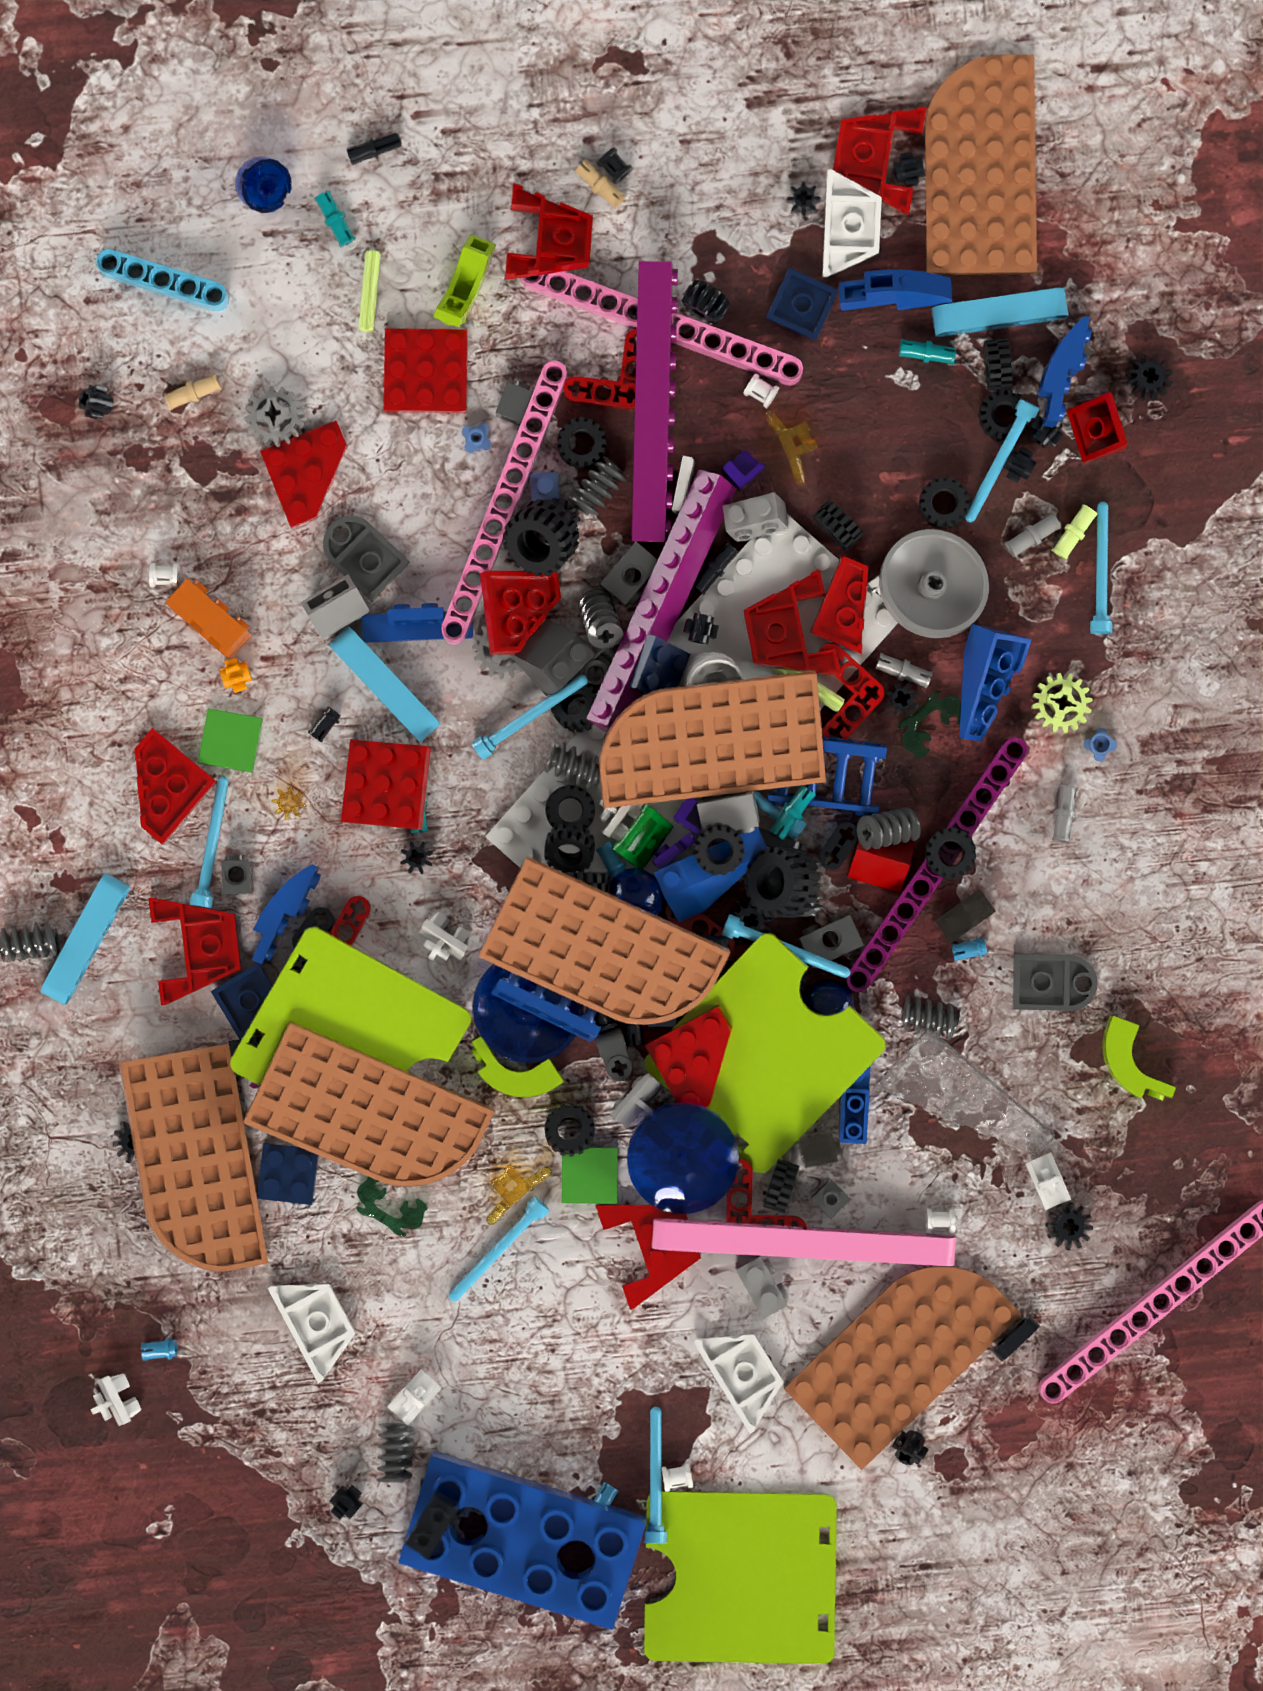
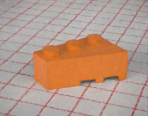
(209, 617)

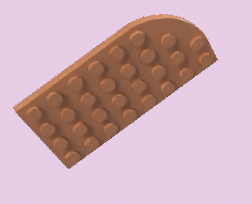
(982, 170)
(714, 741)
(600, 948)
(364, 1111)
(194, 1158)
(900, 1356)

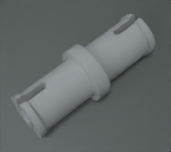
(1033, 535)
(903, 670)
(1064, 813)

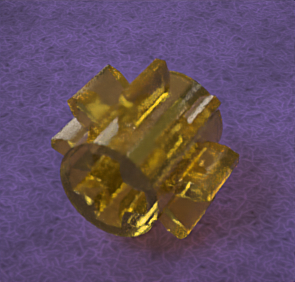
(293, 809)

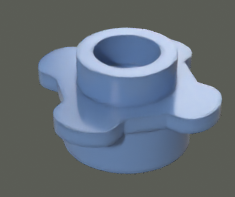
(469, 434)
(1100, 752)

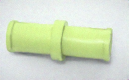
(1074, 532)

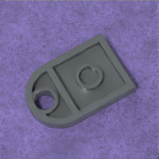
(364, 556)
(1049, 982)

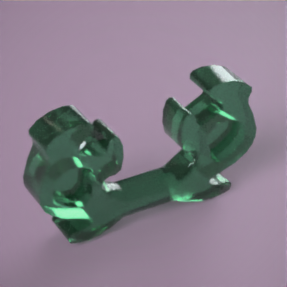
(912, 739)
(411, 1217)

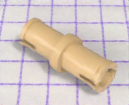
(600, 184)
(192, 391)

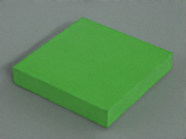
(230, 740)
(590, 1176)

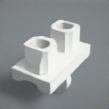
(615, 828)
(441, 942)
(1048, 1181)
(414, 1397)
(121, 1411)

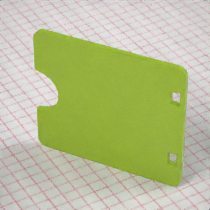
(354, 1003)
(781, 1056)
(745, 1578)

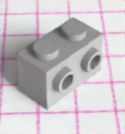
(755, 517)
(335, 606)
(733, 809)
(760, 1285)

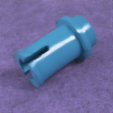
(610, 859)
(969, 949)
(160, 1349)
(607, 1496)

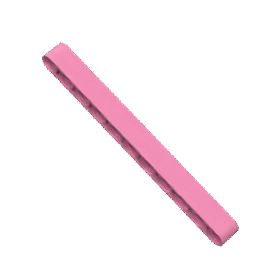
(695, 343)
(505, 489)
(800, 1243)
(1146, 1305)

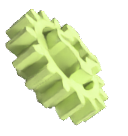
(1065, 691)

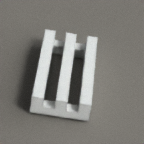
(683, 483)

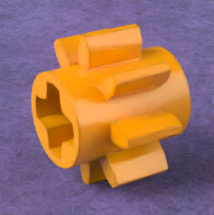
(235, 674)

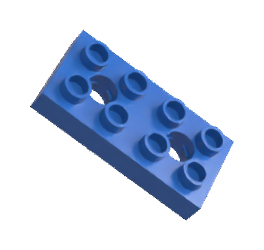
(523, 1539)

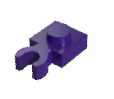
(667, 854)

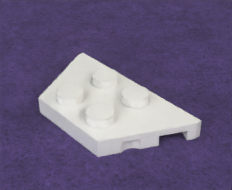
(850, 224)
(315, 1323)
(742, 1374)

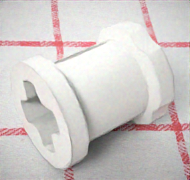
(761, 390)
(164, 575)
(940, 1221)
(677, 1477)

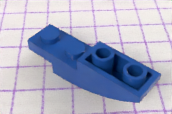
(904, 287)
(1064, 362)
(287, 901)
(855, 1110)

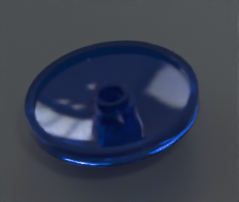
(512, 1030)
(682, 1158)

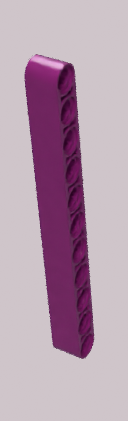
(924, 873)

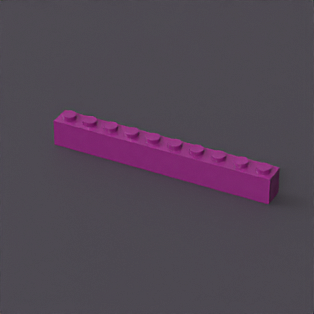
(653, 401)
(665, 591)

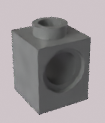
(514, 402)
(245, 886)
(830, 1198)

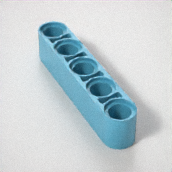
(152, 271)
(999, 312)
(384, 684)
(85, 939)

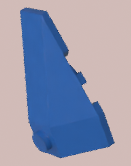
(988, 667)
(693, 890)

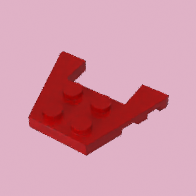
(865, 152)
(562, 237)
(777, 630)
(208, 945)
(661, 1264)

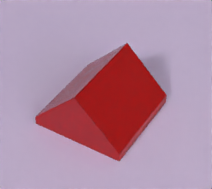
(1097, 428)
(882, 866)

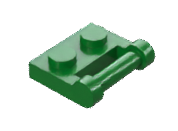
(643, 837)

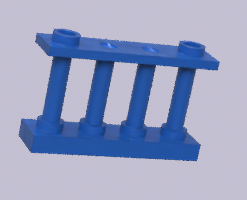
(843, 751)
(557, 1014)

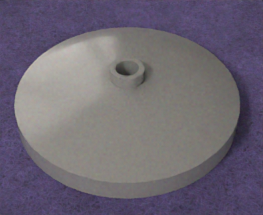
(946, 565)

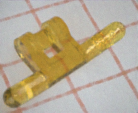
(793, 452)
(510, 1198)

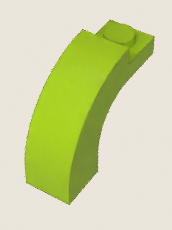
(466, 281)
(1119, 1061)
(518, 1084)

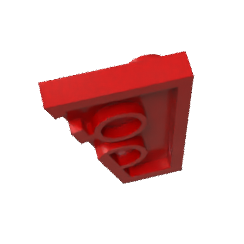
(842, 609)

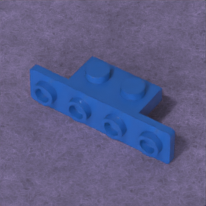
(409, 624)

